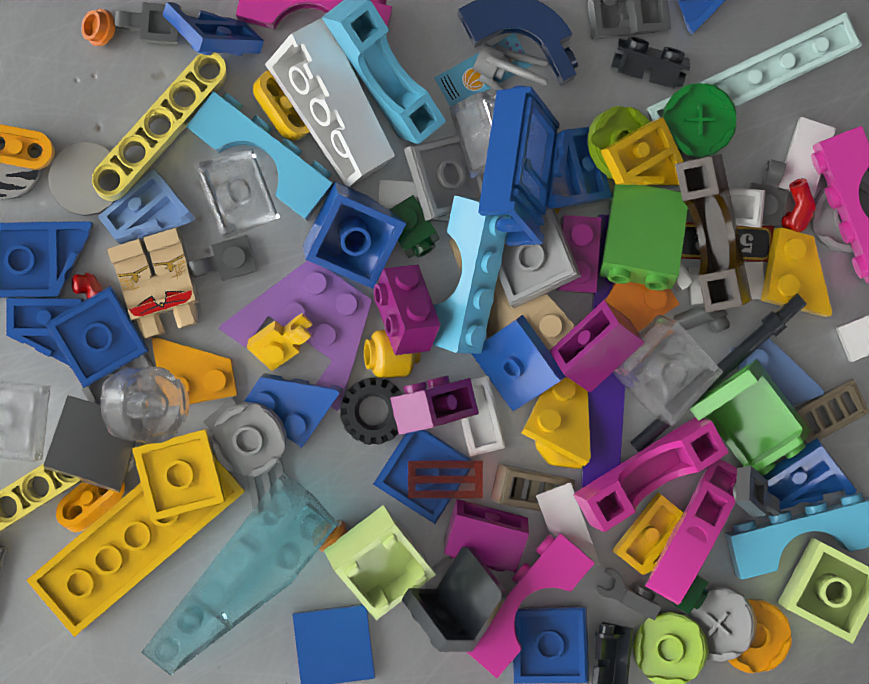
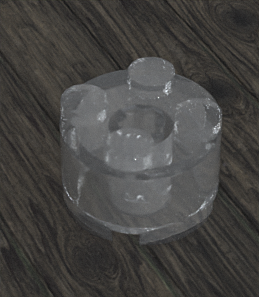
(144, 404)

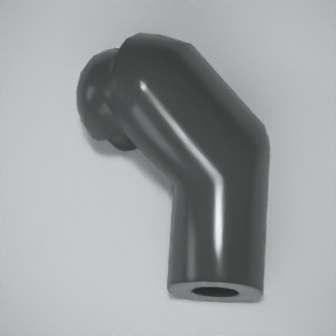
(698, 316)

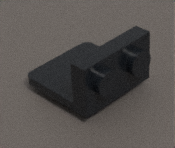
(460, 606)

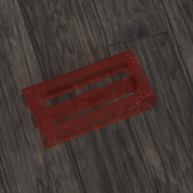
(413, 478)

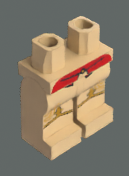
(155, 294)

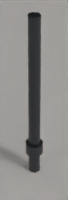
(772, 325)

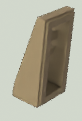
(836, 424)
(503, 483)

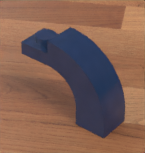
(528, 18)

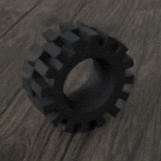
(350, 411)

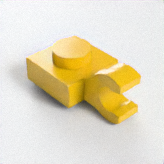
(279, 344)

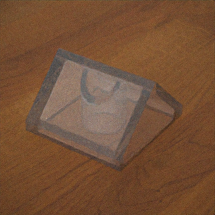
(473, 126)
(236, 192)

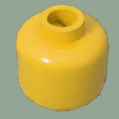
(383, 361)

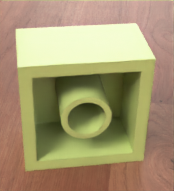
(829, 590)

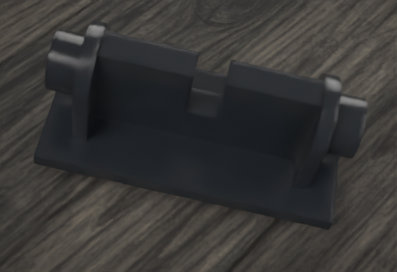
(638, 56)
(613, 654)

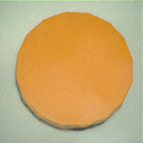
(771, 640)

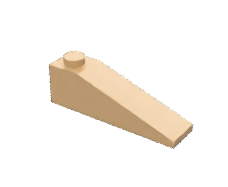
(541, 313)

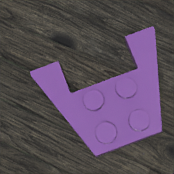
(331, 305)

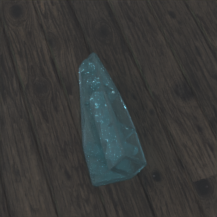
(246, 573)

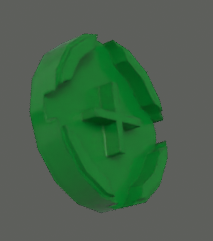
(700, 119)

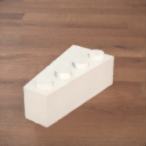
(330, 102)

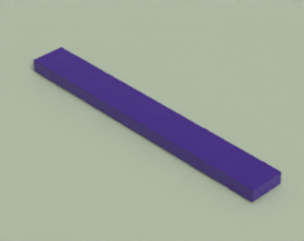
(605, 401)

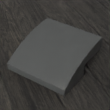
(627, 17)
(86, 448)

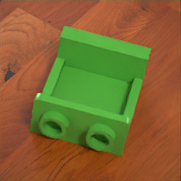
(644, 236)
(754, 418)

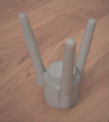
(495, 61)

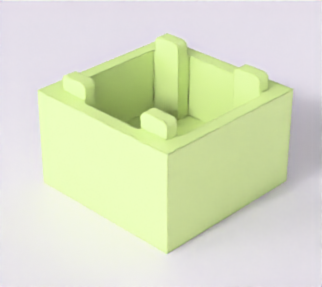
(379, 562)

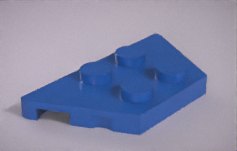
(39, 256)

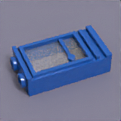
(519, 164)

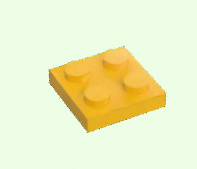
(179, 475)

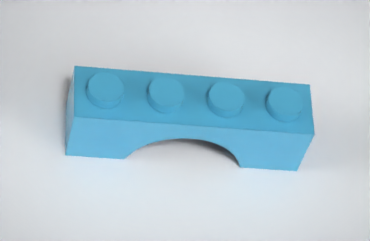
(364, 41)
(224, 126)
(481, 246)
(758, 547)

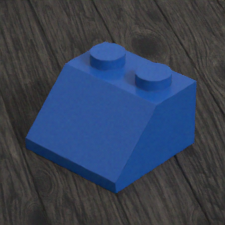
(353, 235)

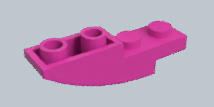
(695, 532)

